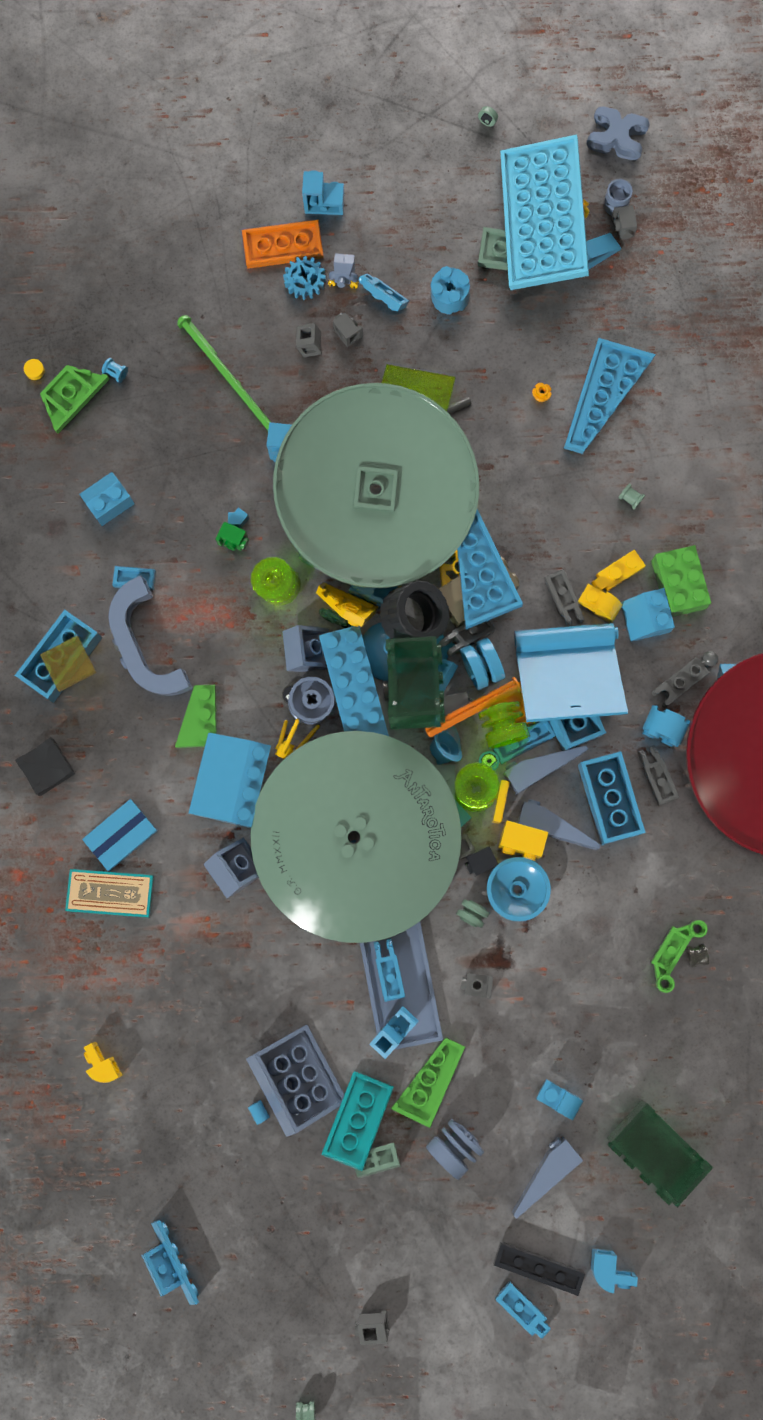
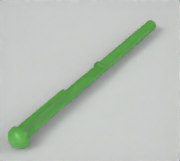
(185, 322)

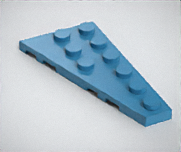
(608, 381)
(484, 578)

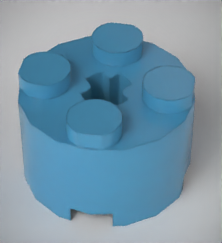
(450, 290)
(665, 725)

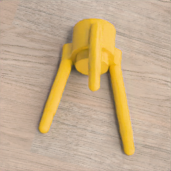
(284, 748)

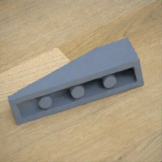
(533, 770)
(541, 818)
(554, 1166)

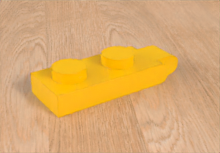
(618, 571)

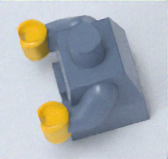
(343, 271)

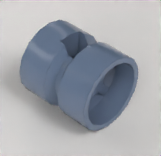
(617, 195)

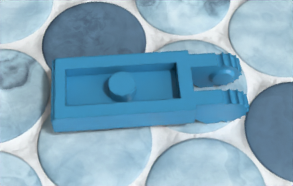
(389, 973)

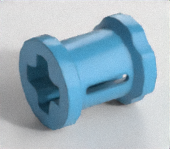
(114, 370)

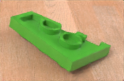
(199, 718)

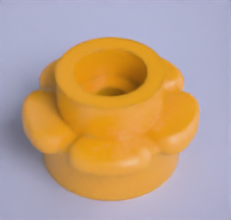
(542, 397)

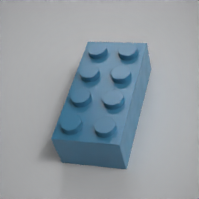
(34, 671)
(611, 798)

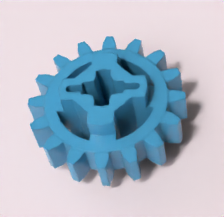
(295, 281)

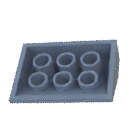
(296, 1080)

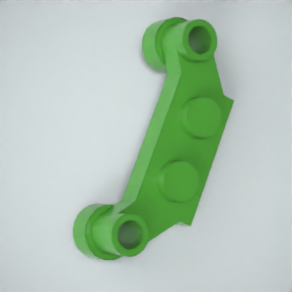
(671, 951)

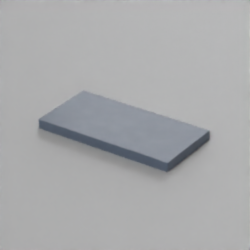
(417, 986)

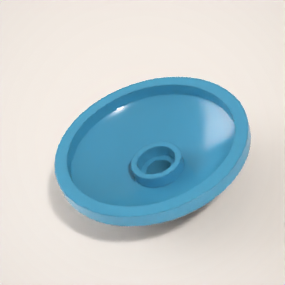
(375, 646)
(534, 889)

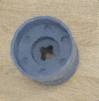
(455, 1149)

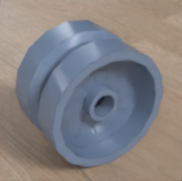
(317, 690)

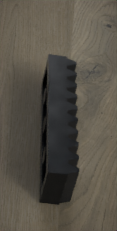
(539, 1268)

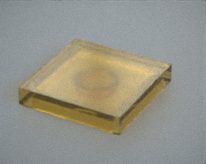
(68, 663)

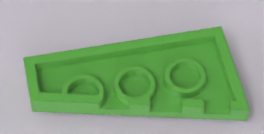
(427, 1090)

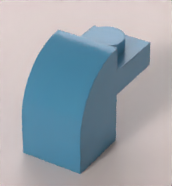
(393, 1032)
(559, 1099)
(604, 1270)

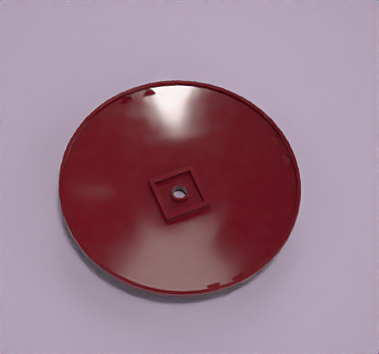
(727, 753)

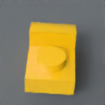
(603, 604)
(102, 1069)

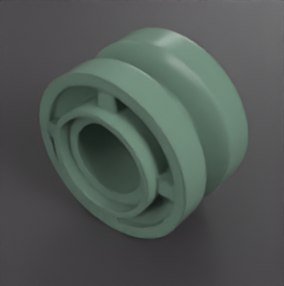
(472, 913)

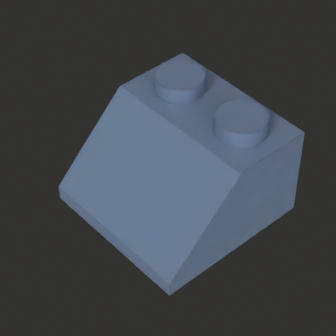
(304, 648)
(232, 867)

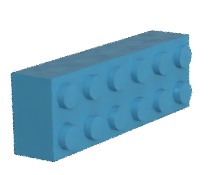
(353, 681)

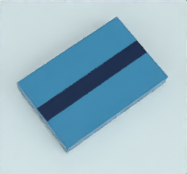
(119, 835)

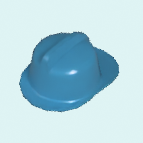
(446, 746)

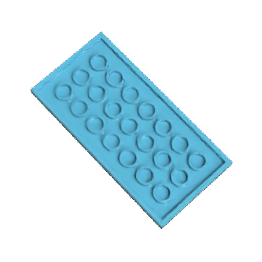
(544, 213)

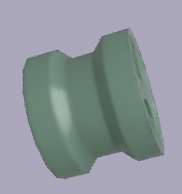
(305, 1411)

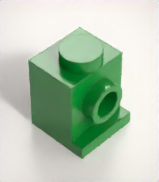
(232, 537)

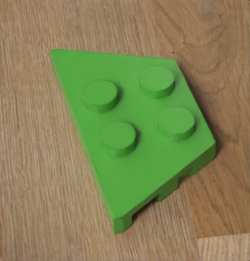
(70, 393)

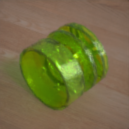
(285, 586)
(503, 724)
(476, 775)

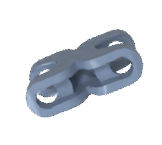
(618, 133)

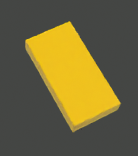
(500, 802)

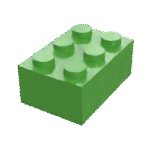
(682, 579)

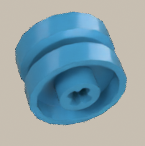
(482, 664)

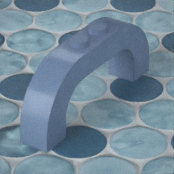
(124, 640)

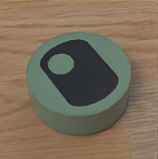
(488, 116)

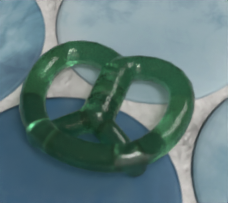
(333, 617)

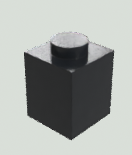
(481, 861)

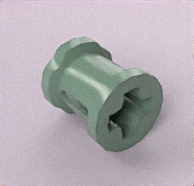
(631, 496)

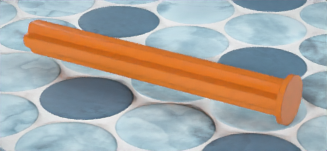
(476, 706)

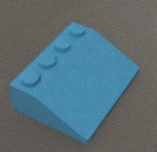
(229, 779)

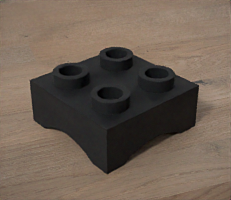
(45, 767)

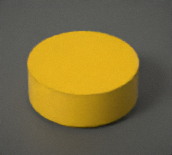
(34, 369)

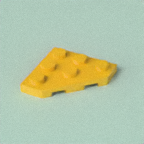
(347, 605)

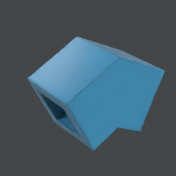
(238, 518)

